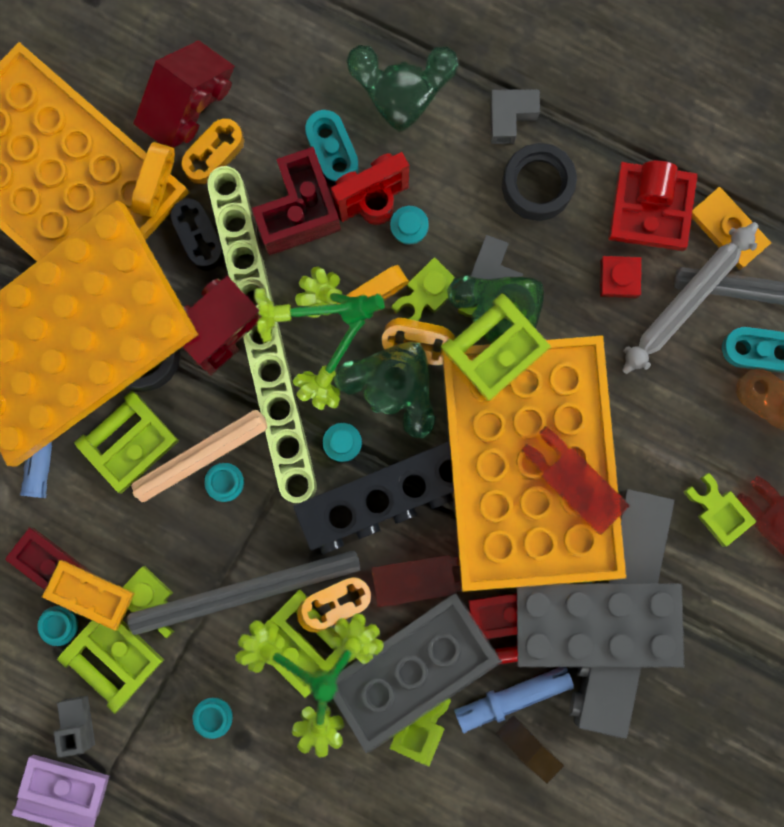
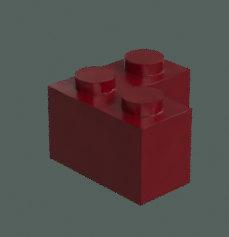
(180, 91)
(305, 212)
(220, 321)

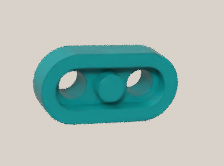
(331, 149)
(759, 349)

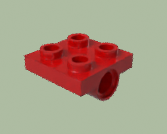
(384, 179)
(653, 205)

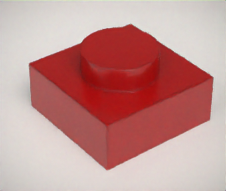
(620, 277)

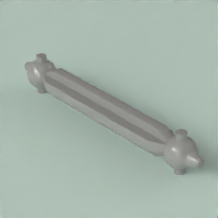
(690, 297)

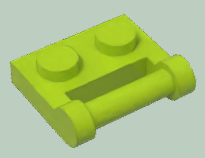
(504, 357)
(135, 450)
(298, 648)
(119, 650)

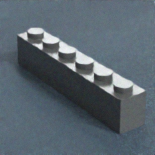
(610, 692)

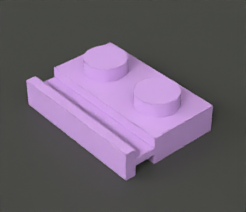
(60, 794)

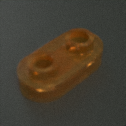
(769, 404)

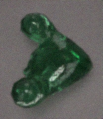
(402, 89)
(522, 291)
(393, 381)

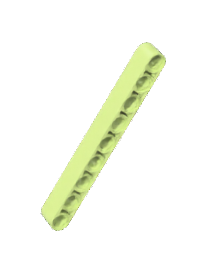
(259, 355)

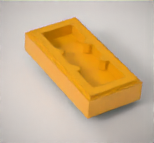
(720, 214)
(88, 595)

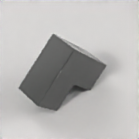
(509, 107)
(490, 259)
(76, 727)

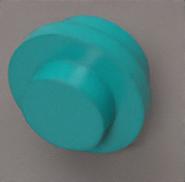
(409, 225)
(342, 442)
(224, 482)
(57, 625)
(212, 718)

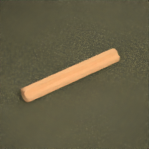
(199, 455)

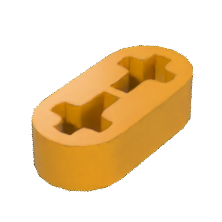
(206, 145)
(152, 179)
(385, 284)
(417, 332)
(330, 596)

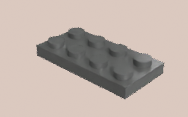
(600, 625)
(414, 673)

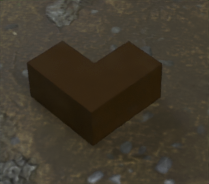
(530, 749)

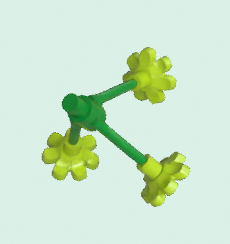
(322, 300)
(318, 727)

